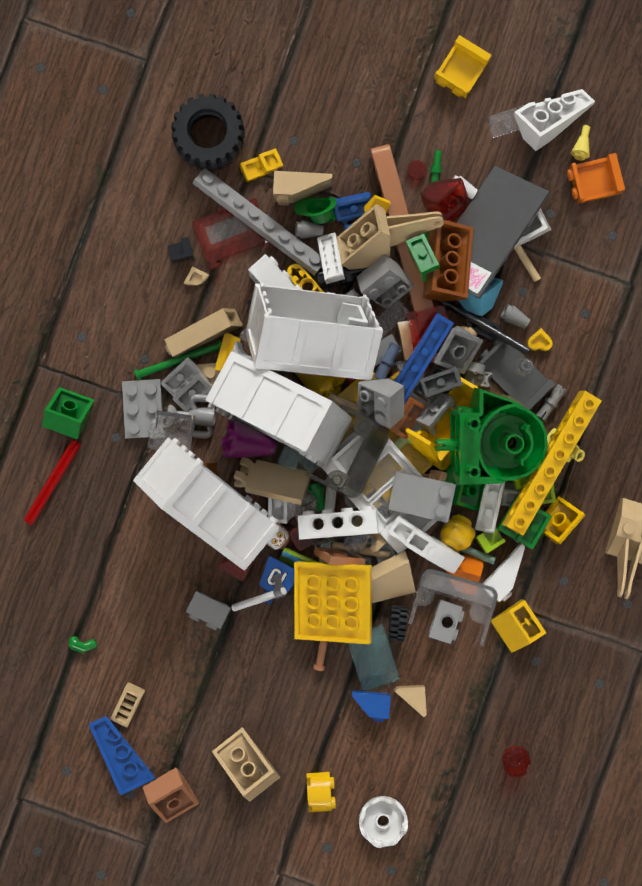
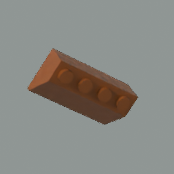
(453, 252)

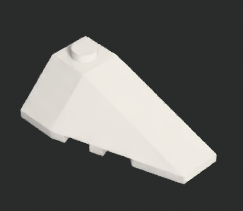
(545, 120)

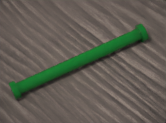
(177, 360)

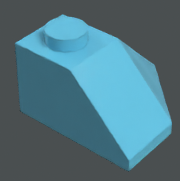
(486, 302)

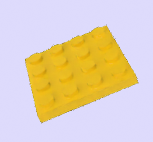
(333, 602)

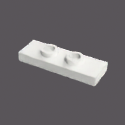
(330, 258)

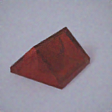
(235, 571)

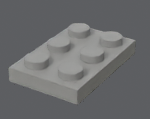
(140, 405)

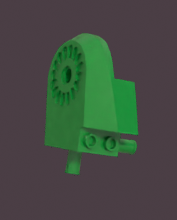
(481, 439)

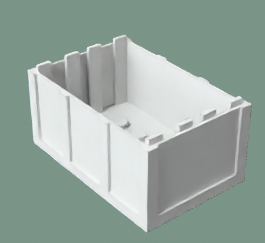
(301, 333)
(279, 408)
(206, 503)

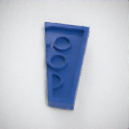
(122, 761)

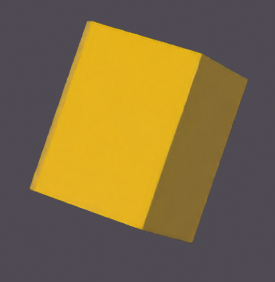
(563, 520)

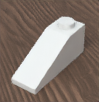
(505, 575)

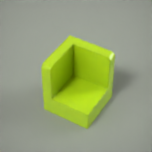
(489, 541)

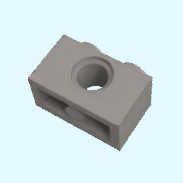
(445, 609)

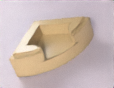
(196, 277)

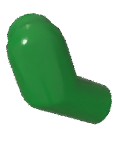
(81, 647)

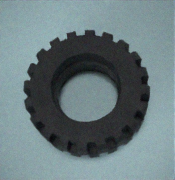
(203, 108)

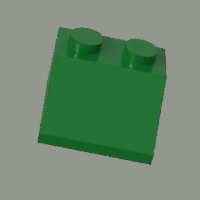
(67, 413)
(465, 496)

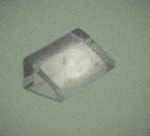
(503, 122)

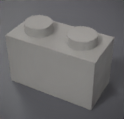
(208, 610)

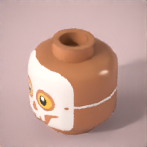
(279, 539)

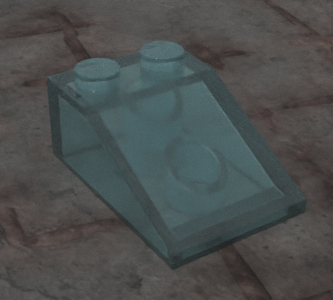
(374, 660)

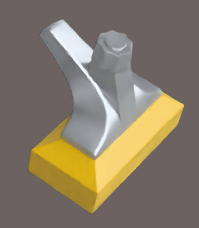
(229, 344)

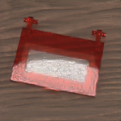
(226, 235)

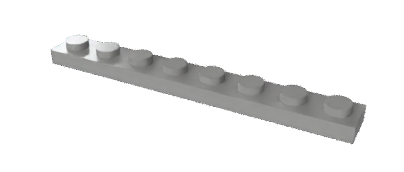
(258, 221)

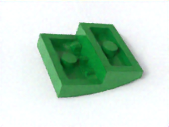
(533, 531)

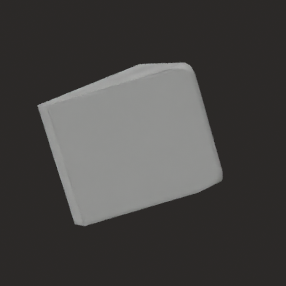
(509, 494)

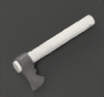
(278, 592)

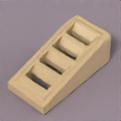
(133, 694)

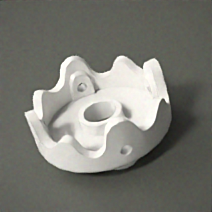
(383, 835)

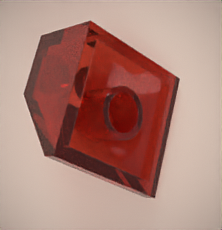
(446, 197)

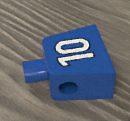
(273, 568)

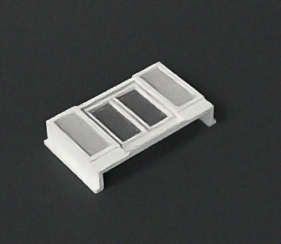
(379, 485)

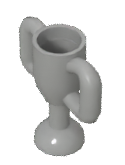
(203, 416)

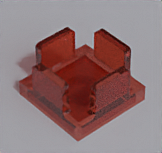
(419, 321)

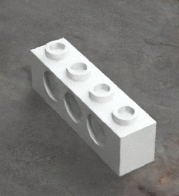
(308, 531)

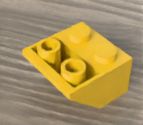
(518, 626)

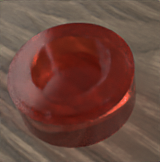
(416, 170)

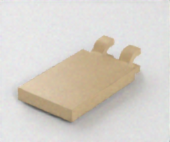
(272, 480)

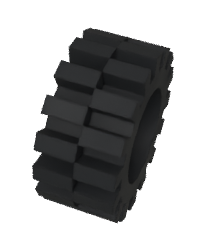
(398, 623)

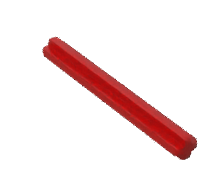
(52, 482)

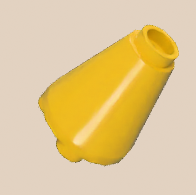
(322, 384)

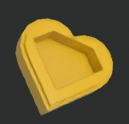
(540, 341)

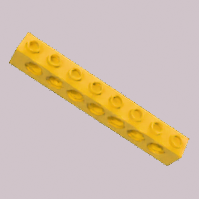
(557, 454)

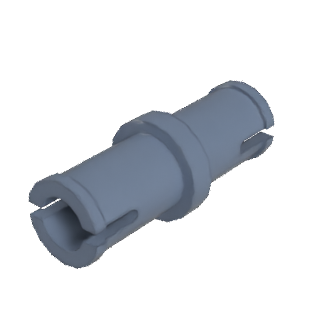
(387, 361)

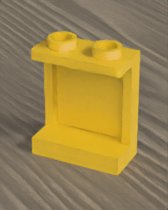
(462, 67)

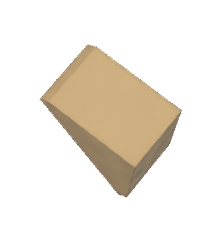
(414, 696)

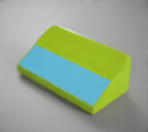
(289, 557)

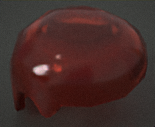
(516, 761)

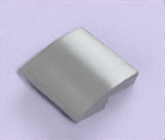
(185, 382)

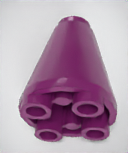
(245, 442)

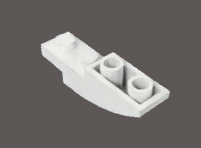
(425, 545)

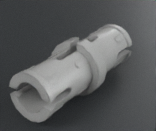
(551, 403)

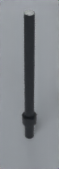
(449, 305)

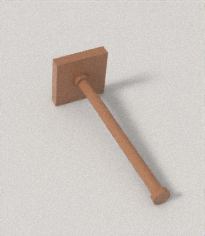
(333, 557)

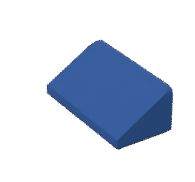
(351, 206)

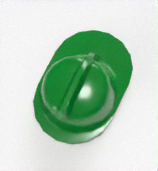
(318, 209)

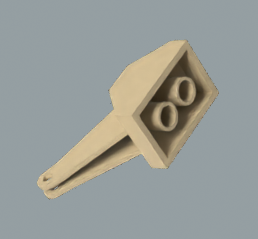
(375, 234)
(626, 542)

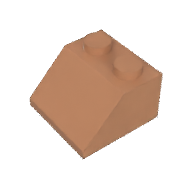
(170, 795)

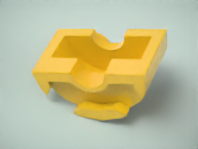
(319, 792)

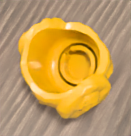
(457, 533)

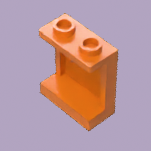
(596, 179)

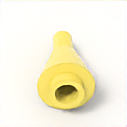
(581, 148)

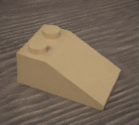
(294, 186)
(246, 764)

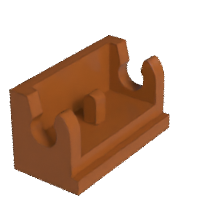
(412, 410)

